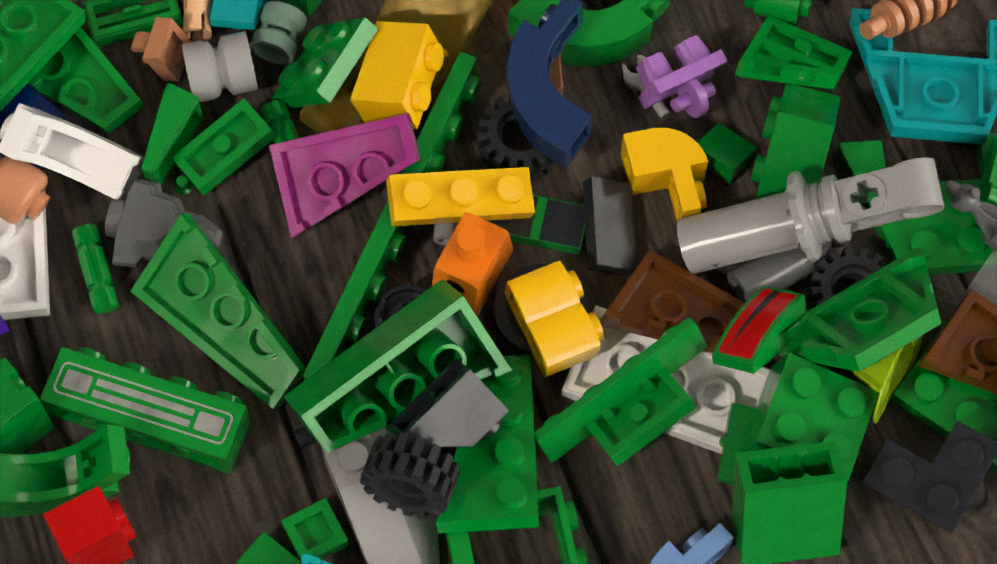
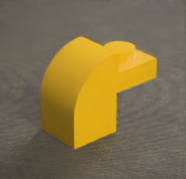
(664, 160)

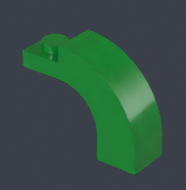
(604, 33)
(46, 480)

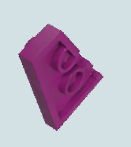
(339, 166)

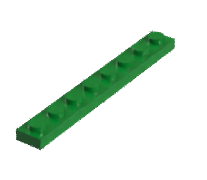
(388, 241)

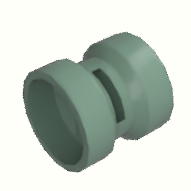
(278, 33)

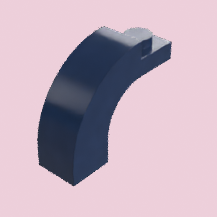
(542, 113)

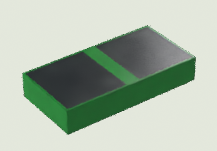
(553, 226)

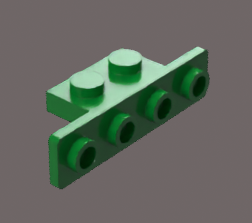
(631, 403)

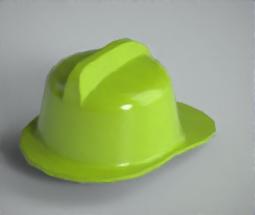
(888, 374)

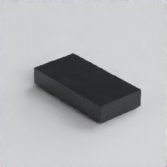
(609, 226)

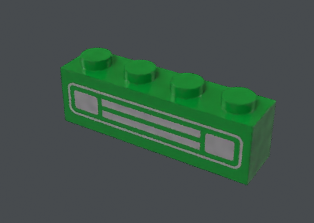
(154, 411)

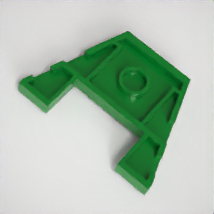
(948, 238)

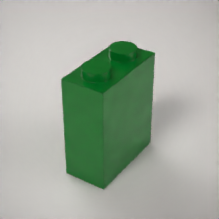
(788, 503)

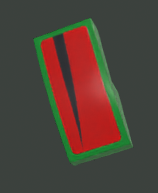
(756, 329)

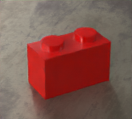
(91, 529)

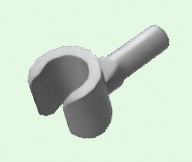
(634, 83)

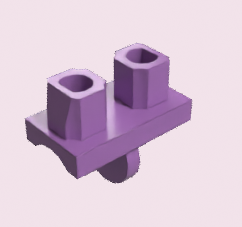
(696, 67)

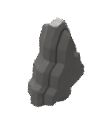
(145, 220)

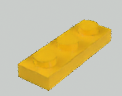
(448, 195)

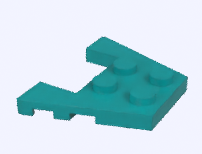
(930, 92)

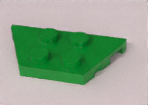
(867, 318)

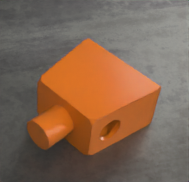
(474, 258)

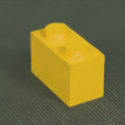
(398, 72)

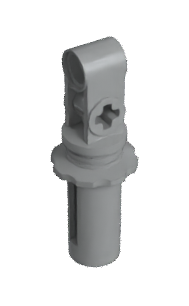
(809, 215)

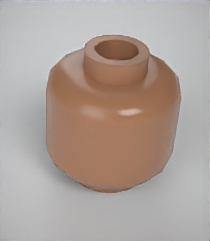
(21, 190)

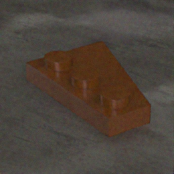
(666, 295)
(967, 344)

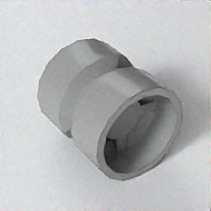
(220, 66)

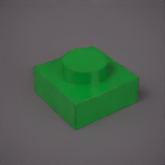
(315, 531)

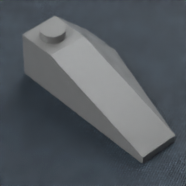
(380, 533)

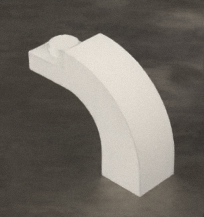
(70, 150)

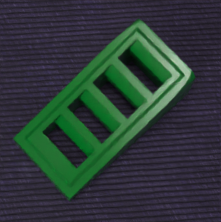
(173, 129)

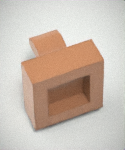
(163, 48)

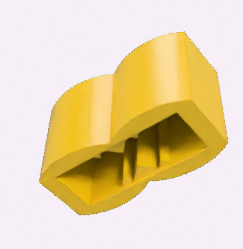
(553, 318)

